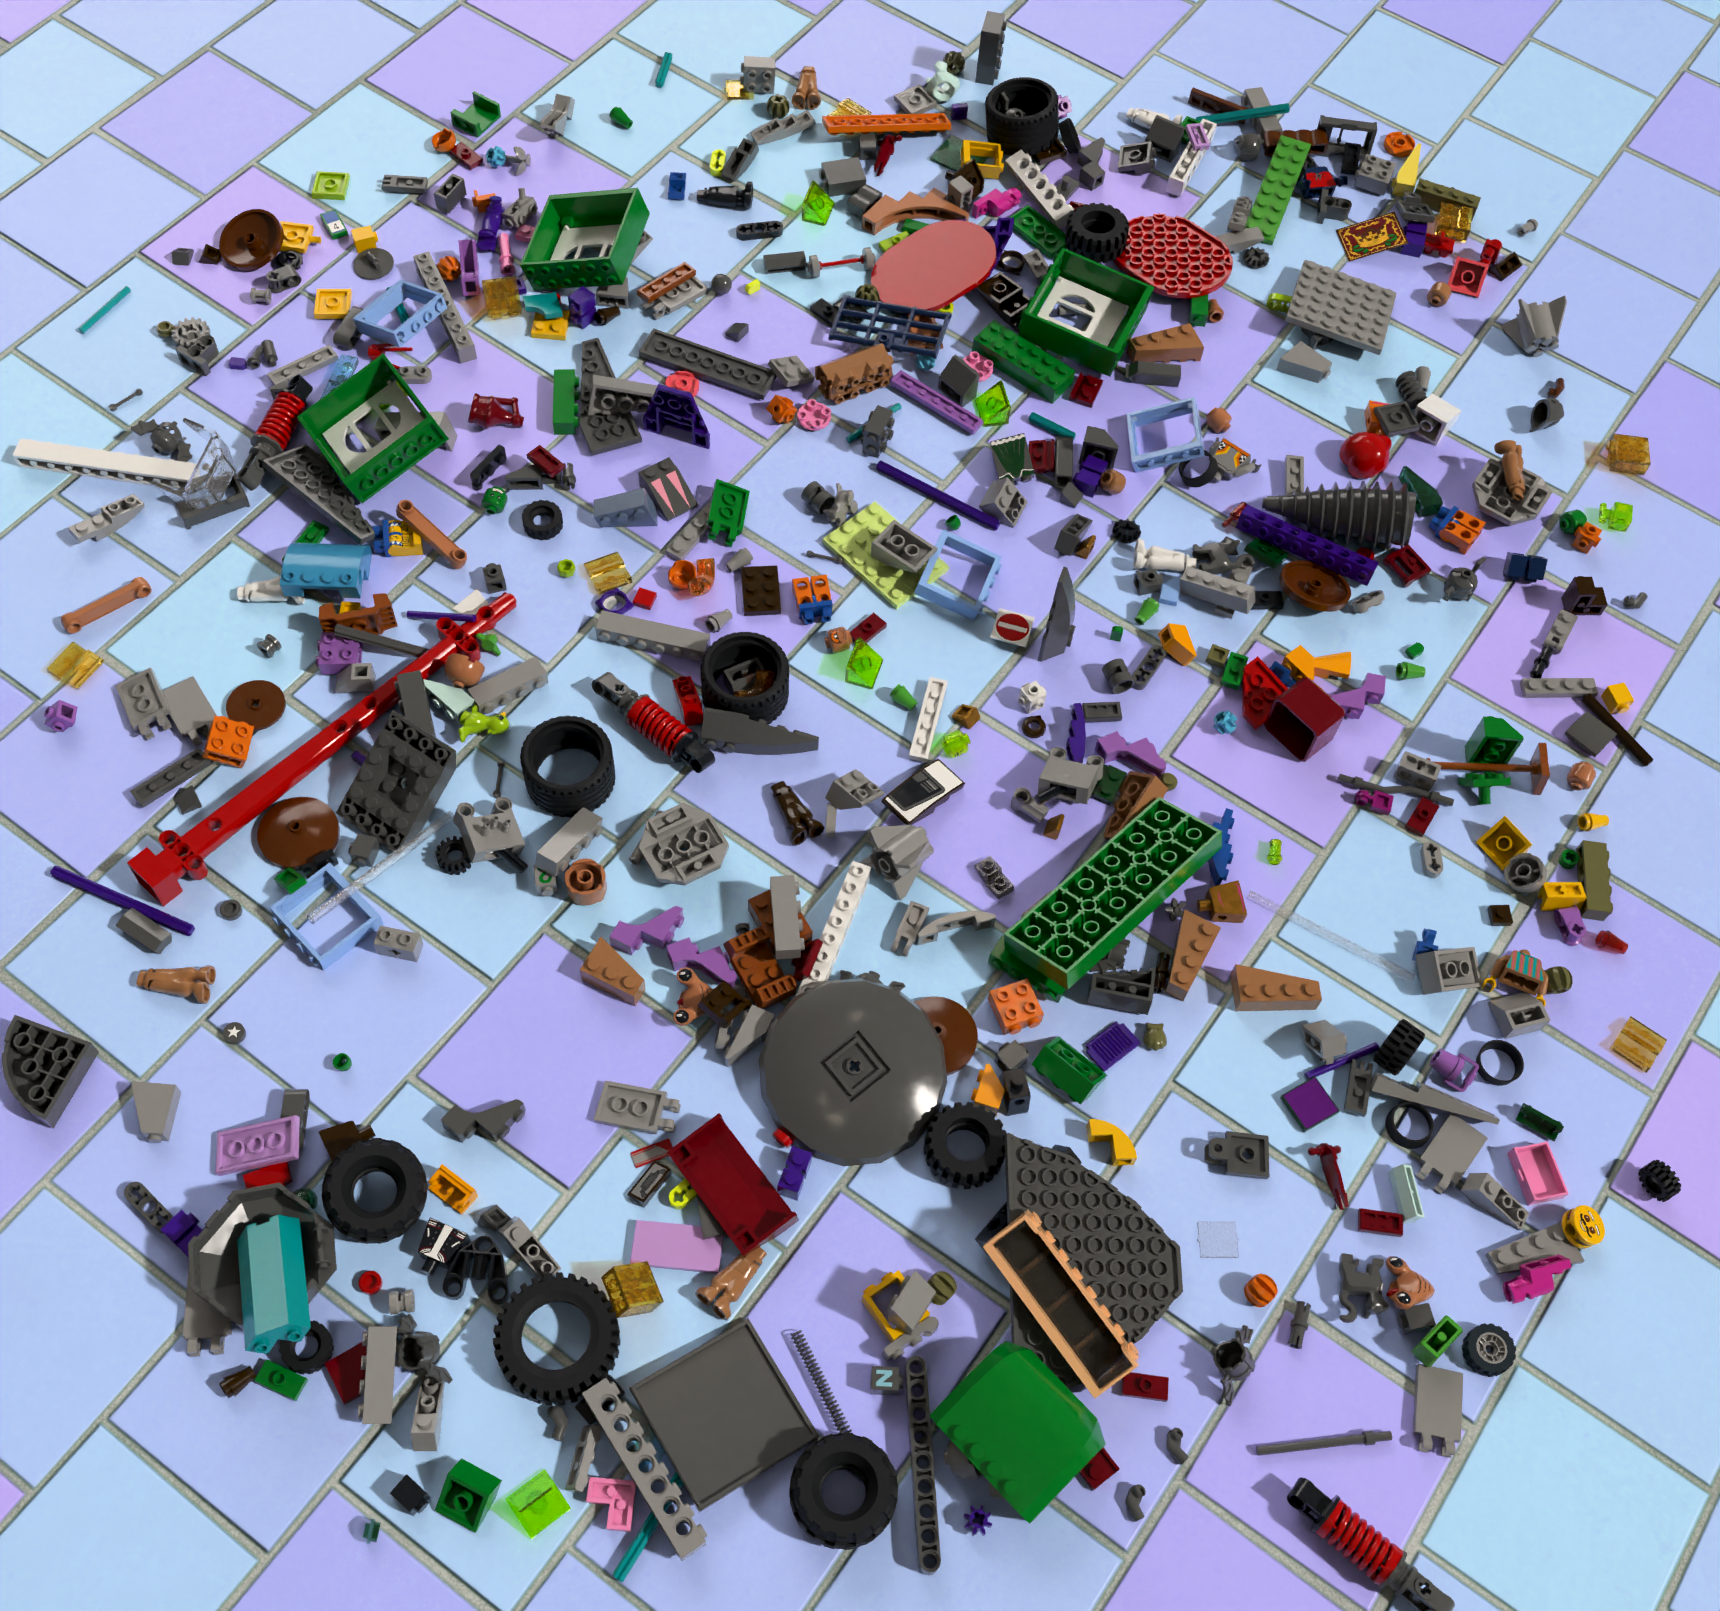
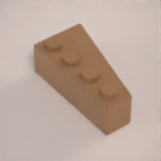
(1166, 345)
(1272, 991)

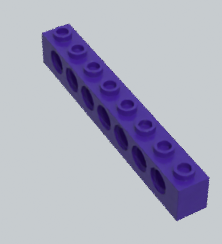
(1307, 545)

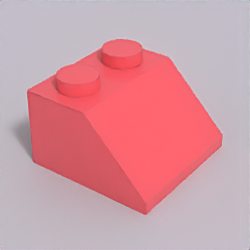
(1467, 276)

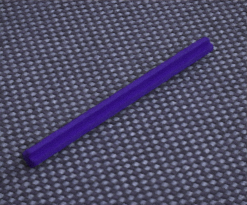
(938, 495)
(122, 900)

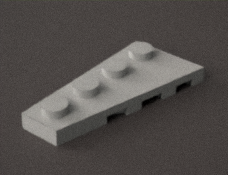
(1532, 1248)

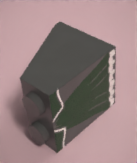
(1012, 458)

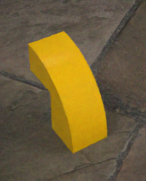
(1120, 1145)

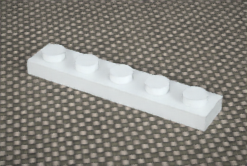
(928, 719)

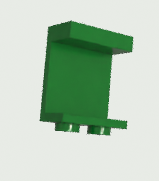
(478, 116)

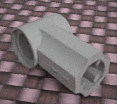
(1029, 805)

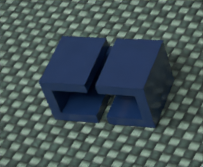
(1527, 566)

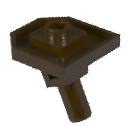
(972, 174)

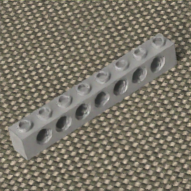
(450, 318)
(683, 1544)

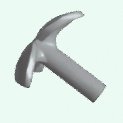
(520, 158)

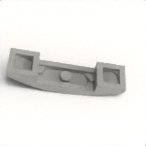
(979, 919)

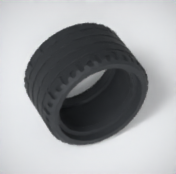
(1030, 133)
(736, 649)
(562, 734)

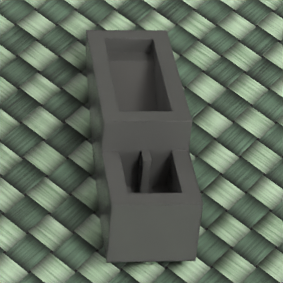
(740, 160)
(530, 479)

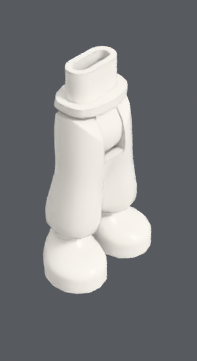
(1146, 117)
(1160, 558)
(265, 591)

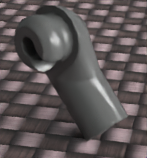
(1635, 603)
(560, 1420)
(1174, 1443)
(1133, 1501)

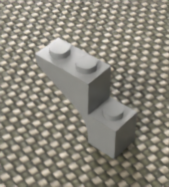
(555, 120)

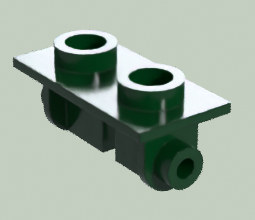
(1539, 1122)

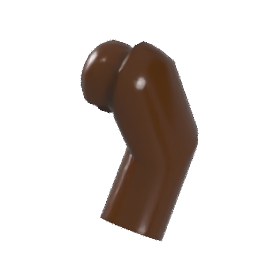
(1554, 393)

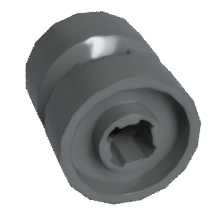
(817, 497)
(1118, 676)

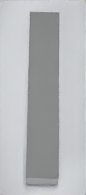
(1429, 1096)

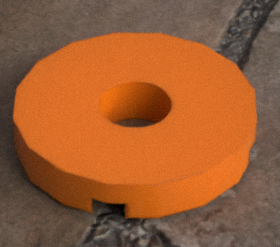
(1404, 150)

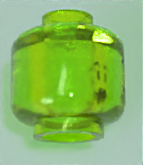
(955, 743)

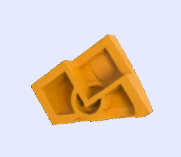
(1333, 664)

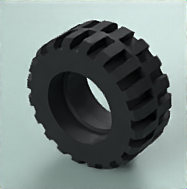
(1097, 232)
(974, 1120)

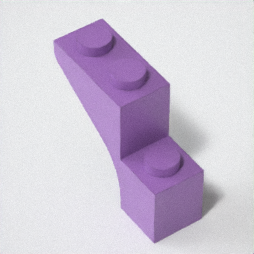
(469, 267)
(1354, 701)
(1139, 754)
(657, 931)
(710, 962)

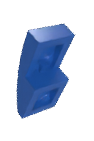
(677, 185)

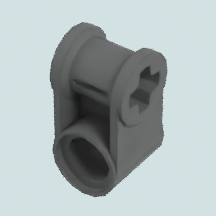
(284, 277)

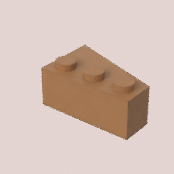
(612, 974)

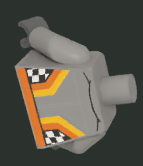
(1231, 460)

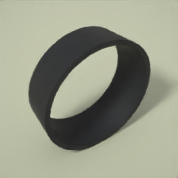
(1069, 136)
(1203, 479)
(1511, 1051)
(1400, 1139)

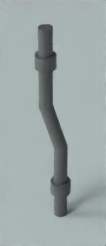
(1433, 796)

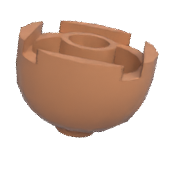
(462, 671)

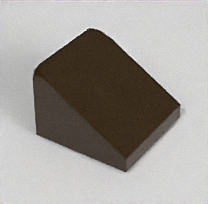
(210, 255)

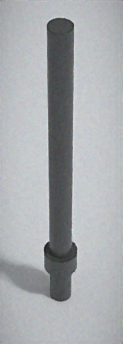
(1365, 1438)

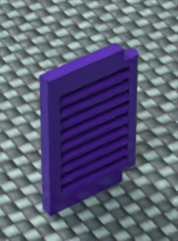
(1111, 1045)

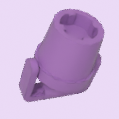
(1450, 1067)

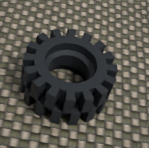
(445, 849)
(1659, 1180)

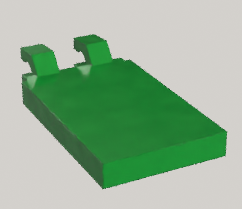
(727, 511)

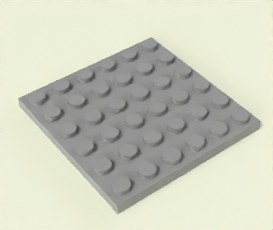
(1341, 307)

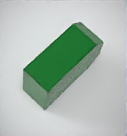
(1116, 633)
(1415, 650)

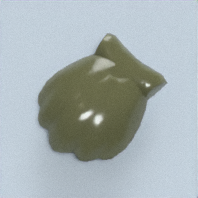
(1154, 1036)

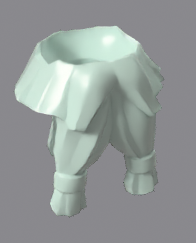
(950, 87)

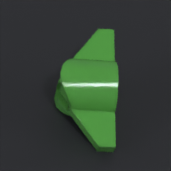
(489, 642)

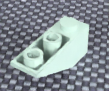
(449, 698)

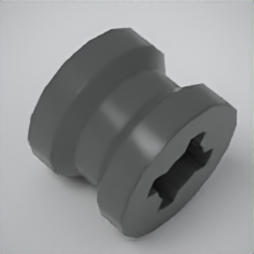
(269, 645)

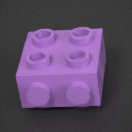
(337, 653)

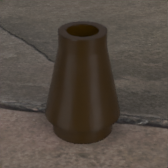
(606, 315)
(237, 1381)

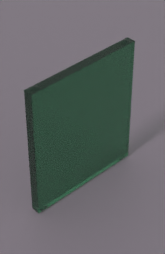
(949, 154)

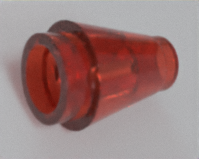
(1609, 941)

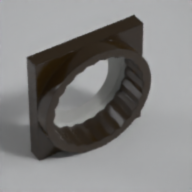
(1011, 255)

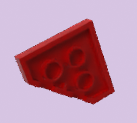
(1259, 691)

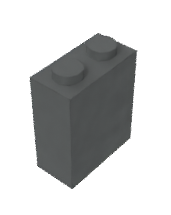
(842, 176)

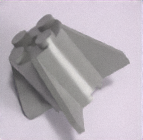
(1537, 326)
(898, 854)

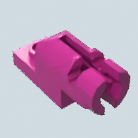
(996, 202)
(1535, 1278)

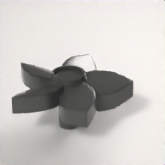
(1175, 909)

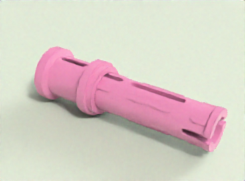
(505, 259)

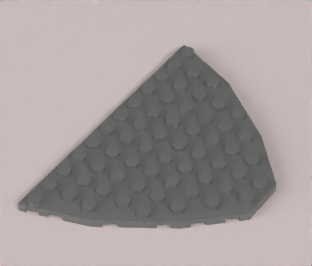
(1105, 1237)

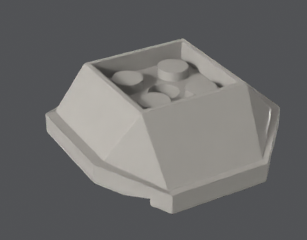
(1496, 500)
(680, 829)

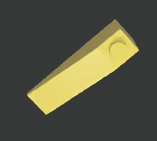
(1406, 177)

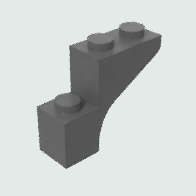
(1088, 158)
(493, 1122)

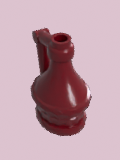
(488, 412)

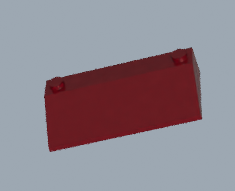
(732, 1186)

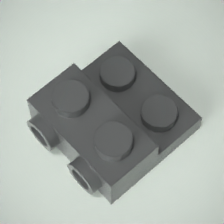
(1137, 157)

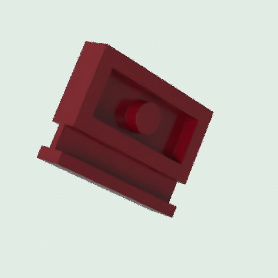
(1086, 390)
(1042, 455)
(1099, 1469)

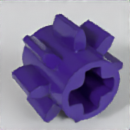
(979, 1514)

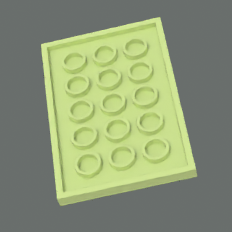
(854, 544)

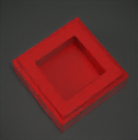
(644, 598)

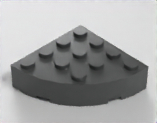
(44, 1067)

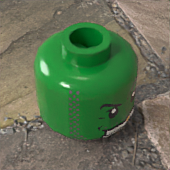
(494, 500)

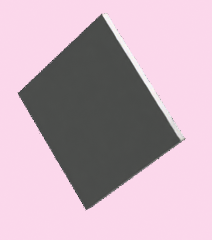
(723, 1414)

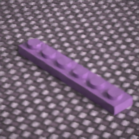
(936, 402)

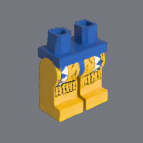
(397, 540)

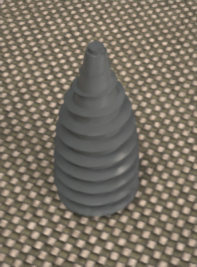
(1350, 512)

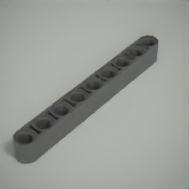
(922, 1475)

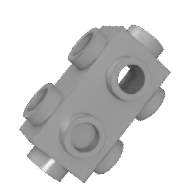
(520, 210)

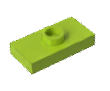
(888, 243)

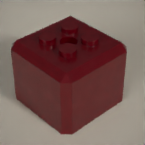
(1304, 718)

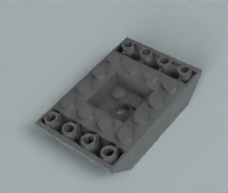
(376, 797)

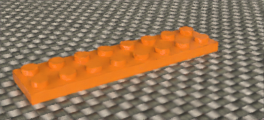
(886, 122)

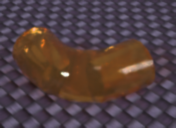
(705, 577)
(763, 681)

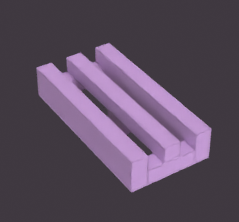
(1194, 136)

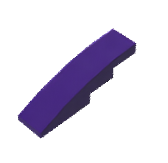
(1076, 742)

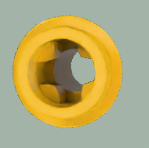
(1592, 821)

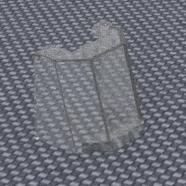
(210, 475)

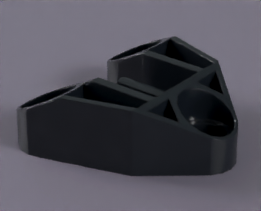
(461, 1266)

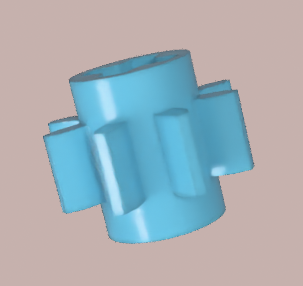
(496, 156)
(925, 362)
(1225, 722)

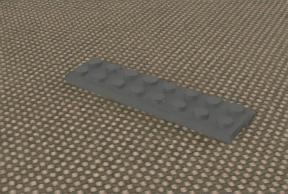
(708, 363)

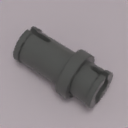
(568, 477)

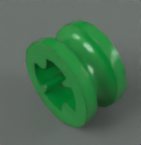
(1568, 864)

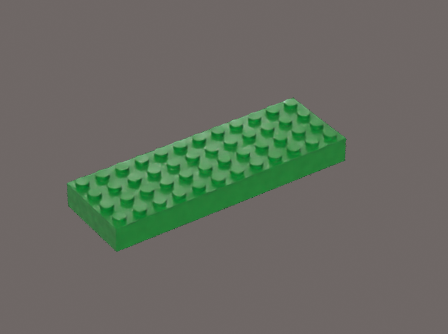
(1112, 892)

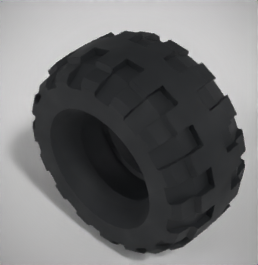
(365, 1158)
(849, 1453)

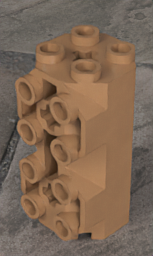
(846, 375)

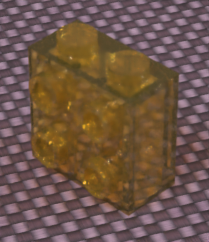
(1453, 221)
(501, 297)
(1628, 454)
(632, 1289)

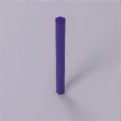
(437, 615)
(1342, 1061)

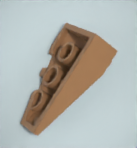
(1135, 795)

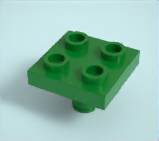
(1484, 782)

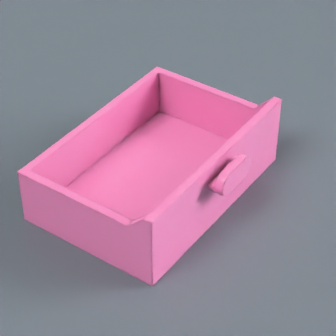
(1537, 1173)

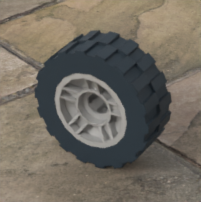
(1491, 1337)

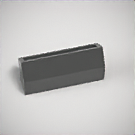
(784, 262)
(144, 930)

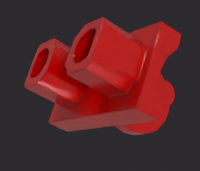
(1438, 243)
(1490, 251)

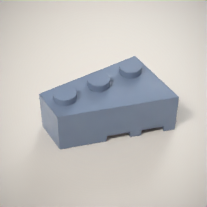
(626, 510)

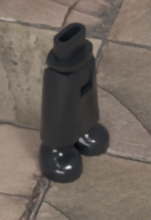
(727, 195)

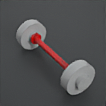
(867, 258)

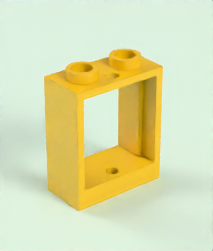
(983, 149)
(871, 1291)

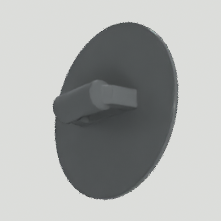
(373, 263)

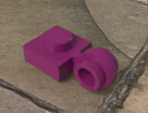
(1379, 801)

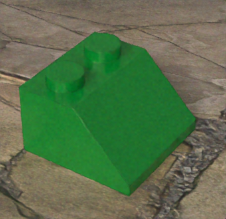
(467, 1495)

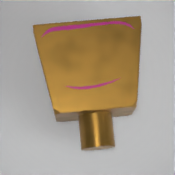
(1224, 903)

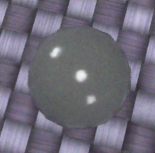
(721, 284)

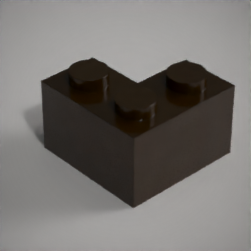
(1583, 597)

